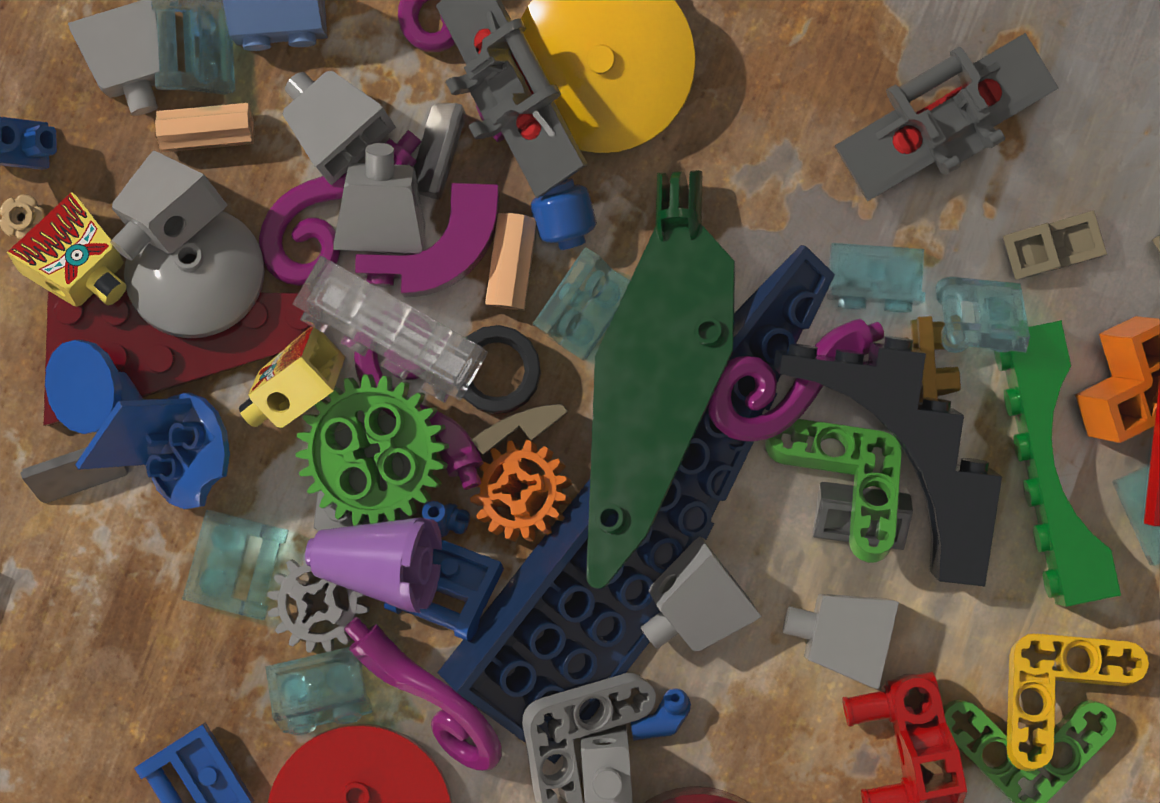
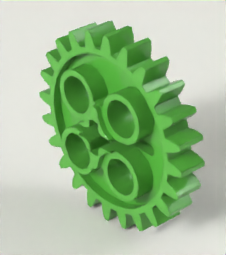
(411, 436)

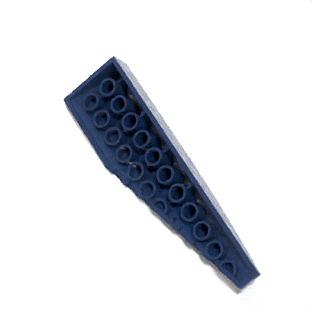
(558, 631)

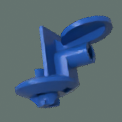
(174, 437)

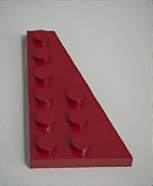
(166, 361)

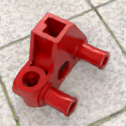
(919, 737)

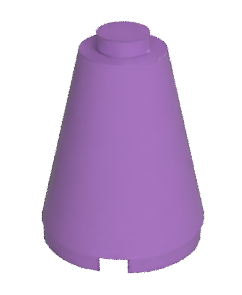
(381, 560)

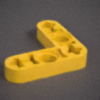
(1043, 679)

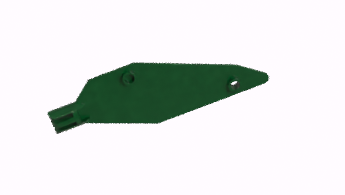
(656, 373)

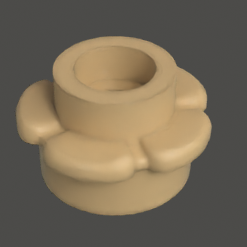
(13, 207)

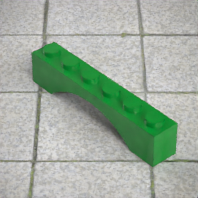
(1077, 561)

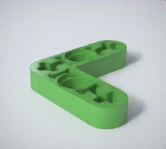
(856, 461)
(1007, 775)

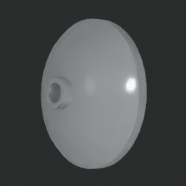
(202, 295)

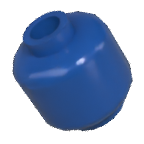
(564, 215)

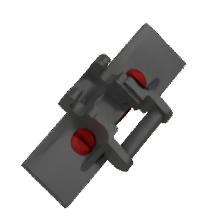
(511, 91)
(952, 125)

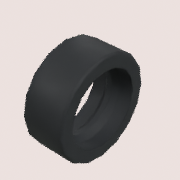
(531, 376)

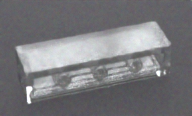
(390, 329)

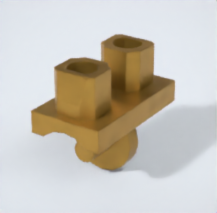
(927, 339)

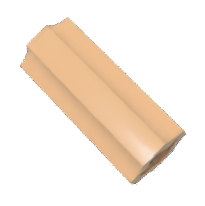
(204, 127)
(511, 261)

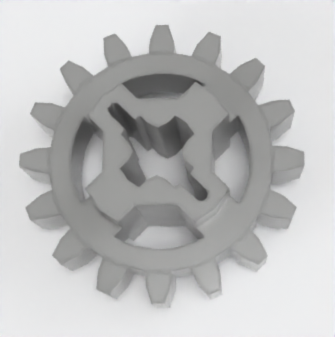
(302, 626)

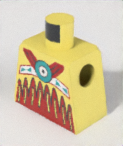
(70, 255)
(294, 380)

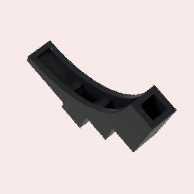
(958, 497)

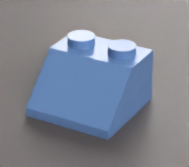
(270, 21)

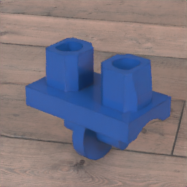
(26, 143)

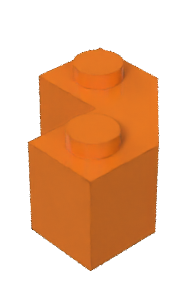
(1127, 399)

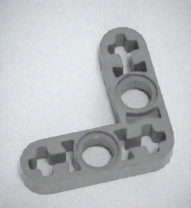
(568, 726)

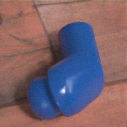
(447, 517)
(666, 719)

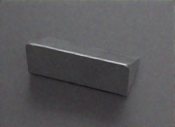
(438, 148)
(62, 478)
(835, 508)

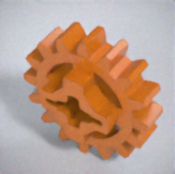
(502, 492)

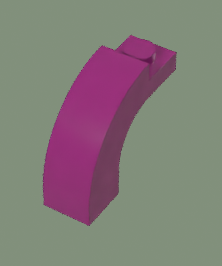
(452, 256)

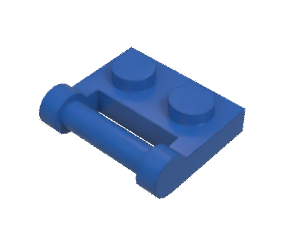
(464, 577)
(201, 768)

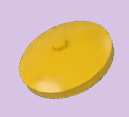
(616, 64)

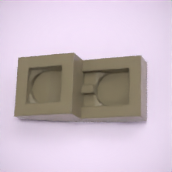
(1054, 245)
(532, 422)

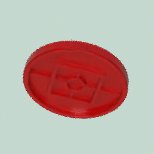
(360, 767)

